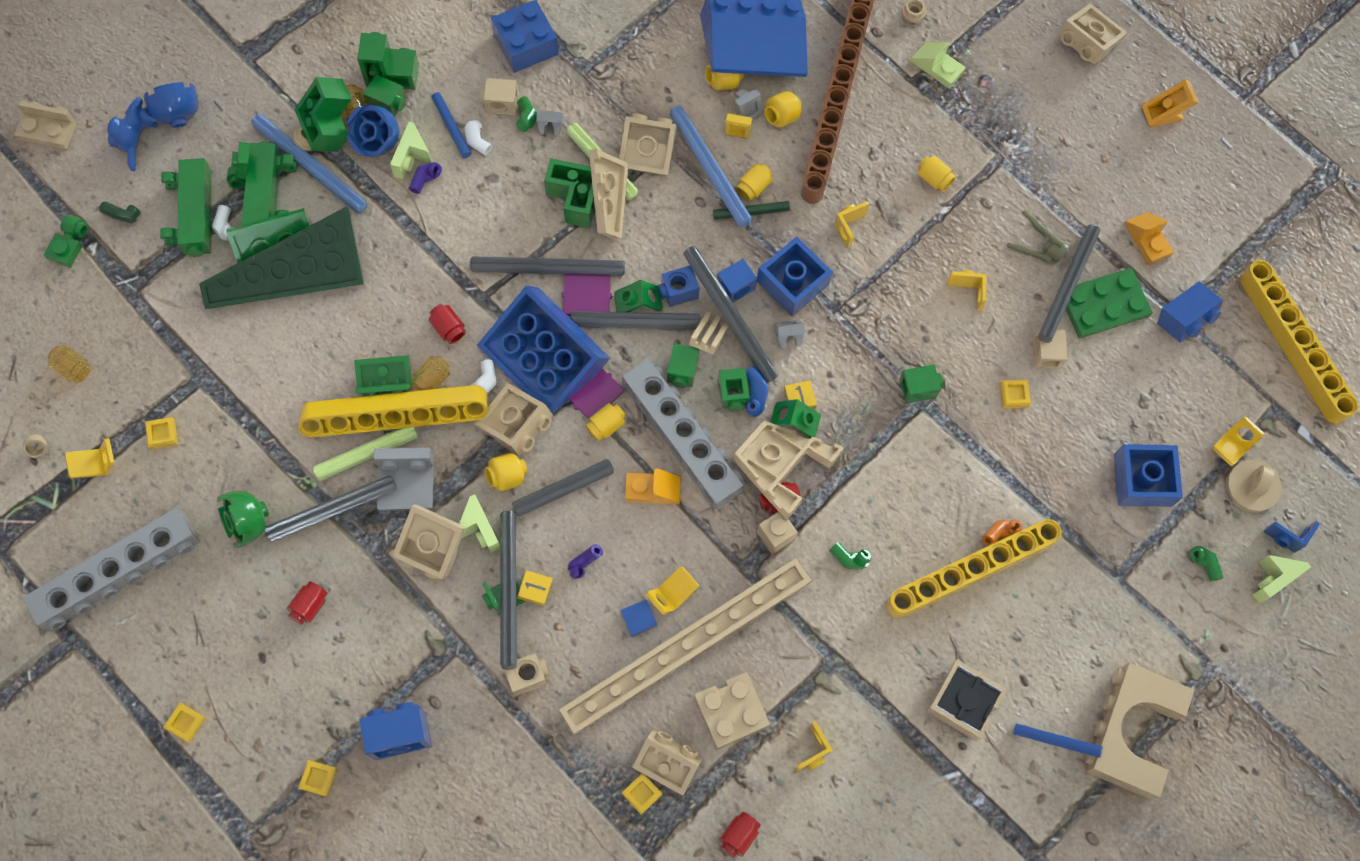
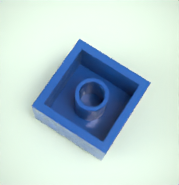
(525, 36)
(794, 276)
(1148, 475)
(395, 731)

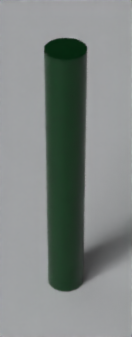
(754, 209)

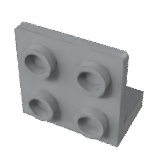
(412, 474)

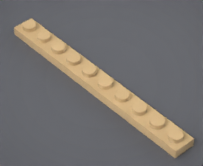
(684, 646)

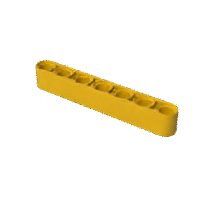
(1299, 354)
(393, 411)
(983, 559)

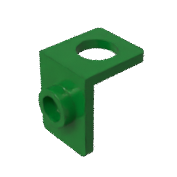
(636, 296)
(798, 416)
(492, 597)

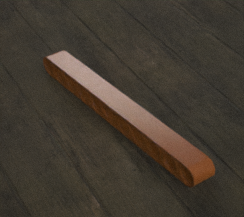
(840, 92)

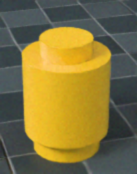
(936, 173)
(754, 182)
(605, 421)

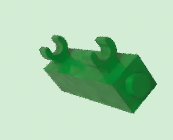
(263, 181)
(194, 207)

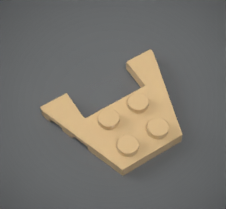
(772, 455)

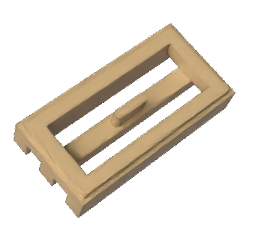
(723, 326)

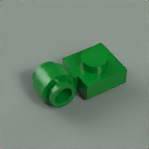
(239, 163)
(66, 248)

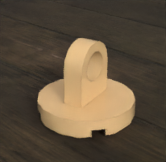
(1253, 486)

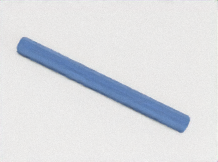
(309, 163)
(710, 166)

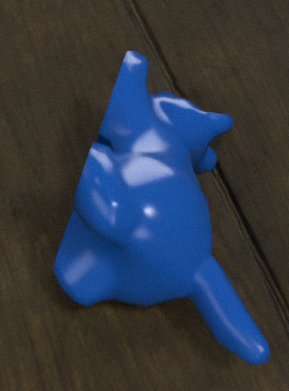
(126, 132)

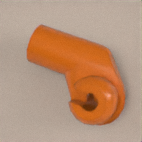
(1001, 529)

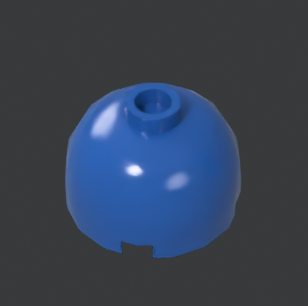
(172, 103)
(372, 130)

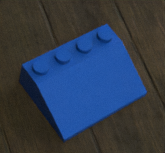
(756, 36)
(542, 349)

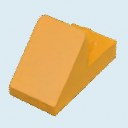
(1170, 104)
(1149, 238)
(653, 488)

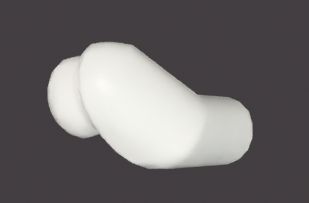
(473, 137)
(220, 222)
(488, 377)

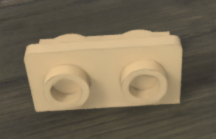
(45, 125)
(668, 761)

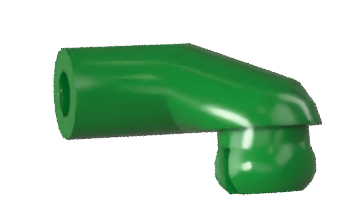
(528, 115)
(851, 560)
(1207, 560)

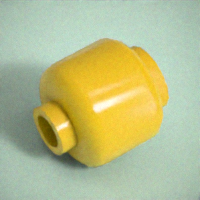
(722, 81)
(783, 109)
(505, 472)

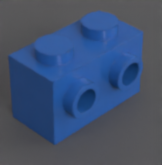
(1190, 312)

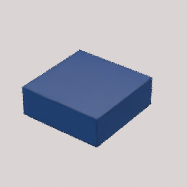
(639, 618)

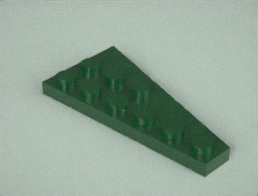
(305, 262)

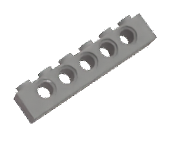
(715, 491)
(44, 600)

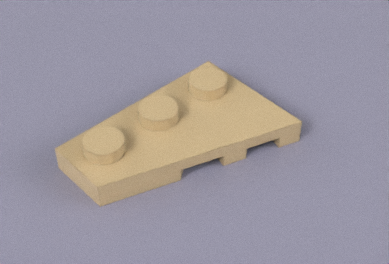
(609, 192)

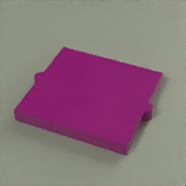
(586, 293)
(596, 394)

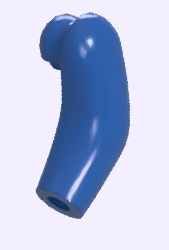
(758, 393)

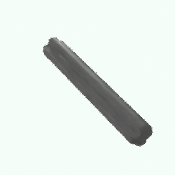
(562, 487)

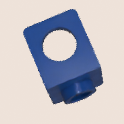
(1289, 540)

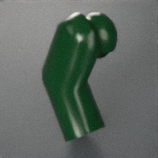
(129, 215)

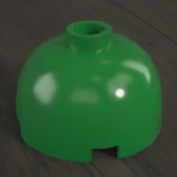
(242, 516)

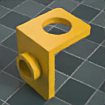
(846, 216)
(970, 279)
(1232, 446)
(90, 462)
(673, 591)
(816, 760)

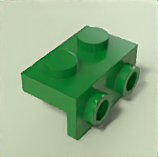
(383, 374)

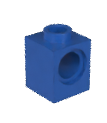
(683, 276)
(737, 280)

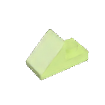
(936, 63)
(409, 148)
(475, 520)
(1281, 573)

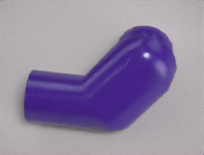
(424, 174)
(583, 560)

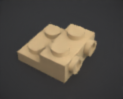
(1091, 34)
(648, 144)
(515, 419)
(428, 543)

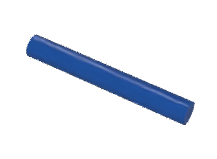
(451, 125)
(1058, 740)

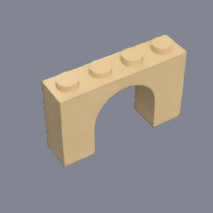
(1117, 763)

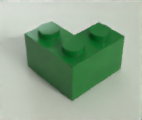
(393, 64)
(321, 111)
(575, 185)

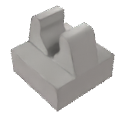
(748, 103)
(556, 118)
(789, 328)

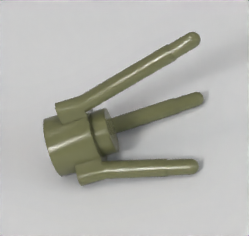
(1054, 246)

